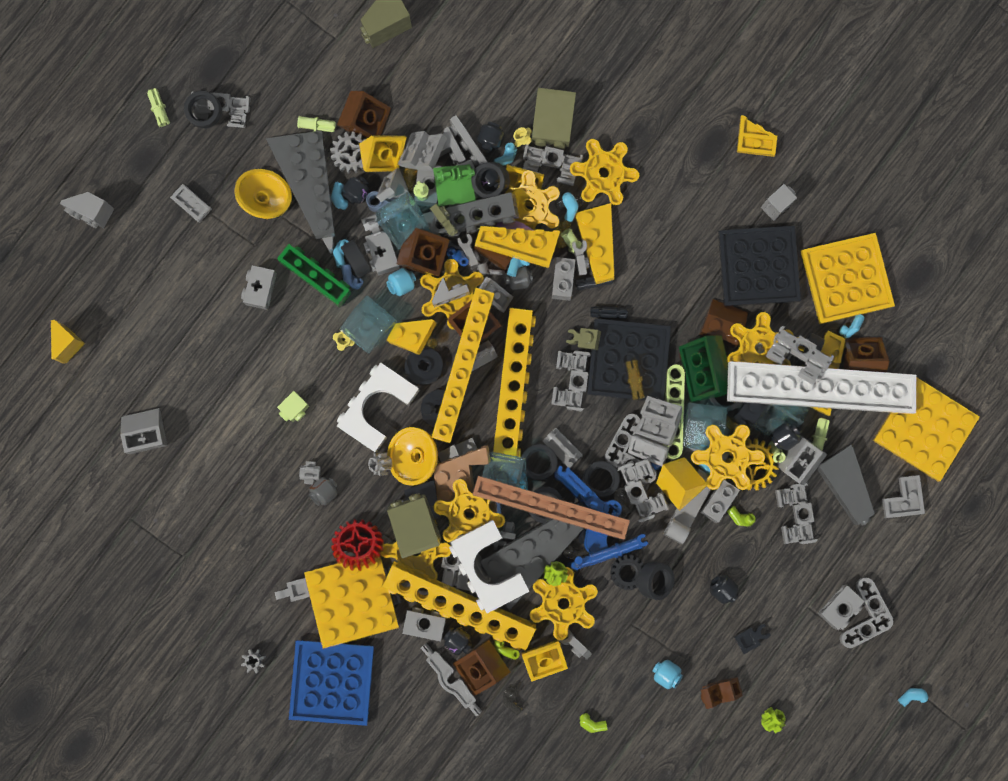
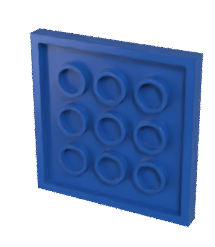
(331, 683)

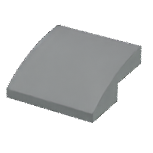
(422, 151)
(659, 421)

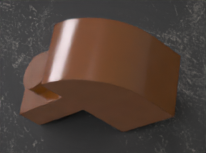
(721, 692)

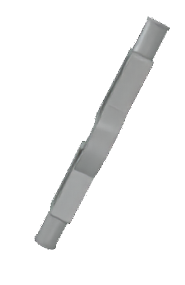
(458, 687)

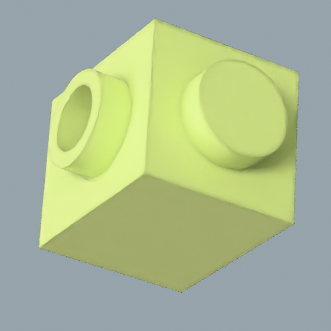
(293, 408)

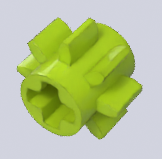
(555, 573)
(773, 720)

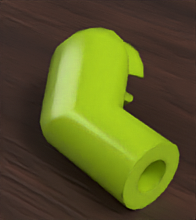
(741, 519)
(506, 651)
(592, 726)

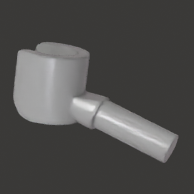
(483, 269)

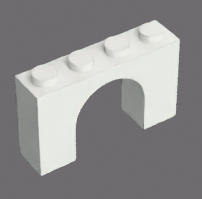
(381, 380)
(490, 595)

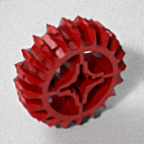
(373, 544)

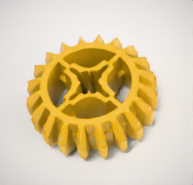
(769, 466)

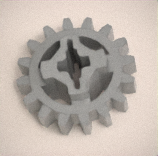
(343, 154)

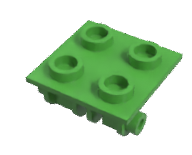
(454, 184)

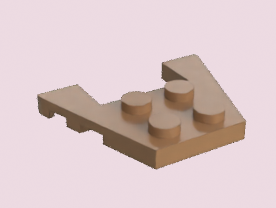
(460, 468)

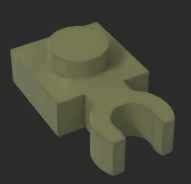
(442, 215)
(586, 338)

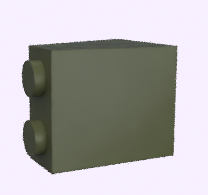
(384, 21)
(553, 117)
(413, 525)

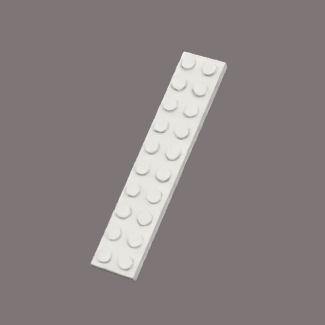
(831, 389)

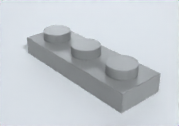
(466, 141)

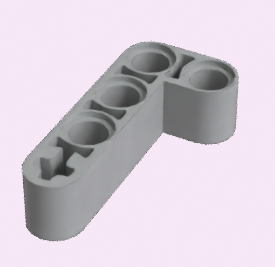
(681, 521)

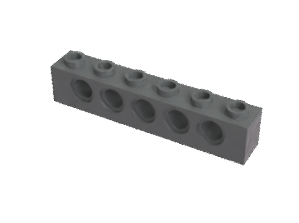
(469, 210)

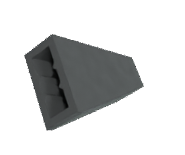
(846, 482)

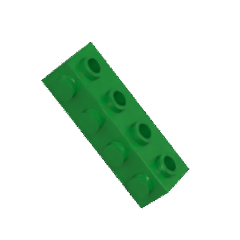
(312, 274)

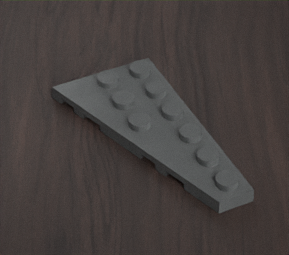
(305, 170)
(530, 553)

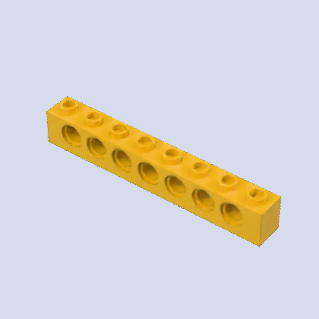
(516, 318)
(463, 365)
(454, 596)

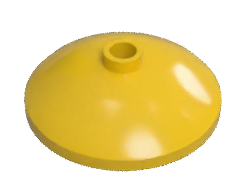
(263, 186)
(405, 452)

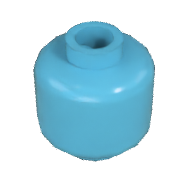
(401, 282)
(667, 674)

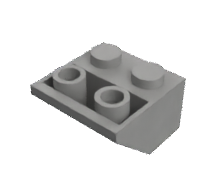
(88, 208)
(142, 431)
(801, 460)

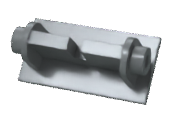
(484, 355)
(562, 447)

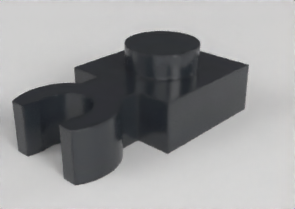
(749, 640)

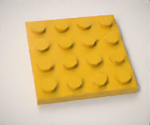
(847, 278)
(929, 436)
(350, 602)

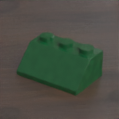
(705, 367)

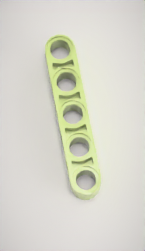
(679, 385)

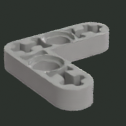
(623, 456)
(881, 611)

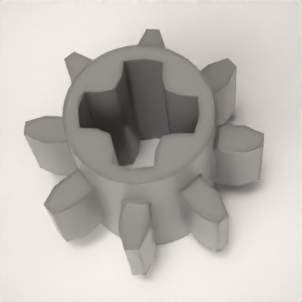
(380, 463)
(310, 472)
(257, 664)

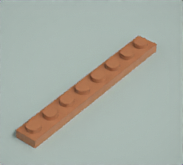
(551, 507)

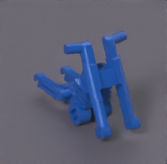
(595, 542)

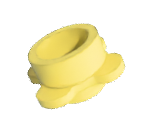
(522, 136)
(341, 345)

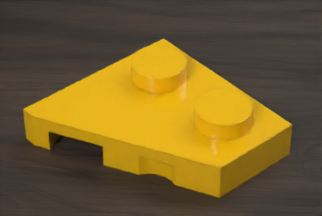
(754, 139)
(412, 335)

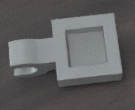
(370, 223)
(472, 256)
(581, 262)
(296, 590)
(578, 648)

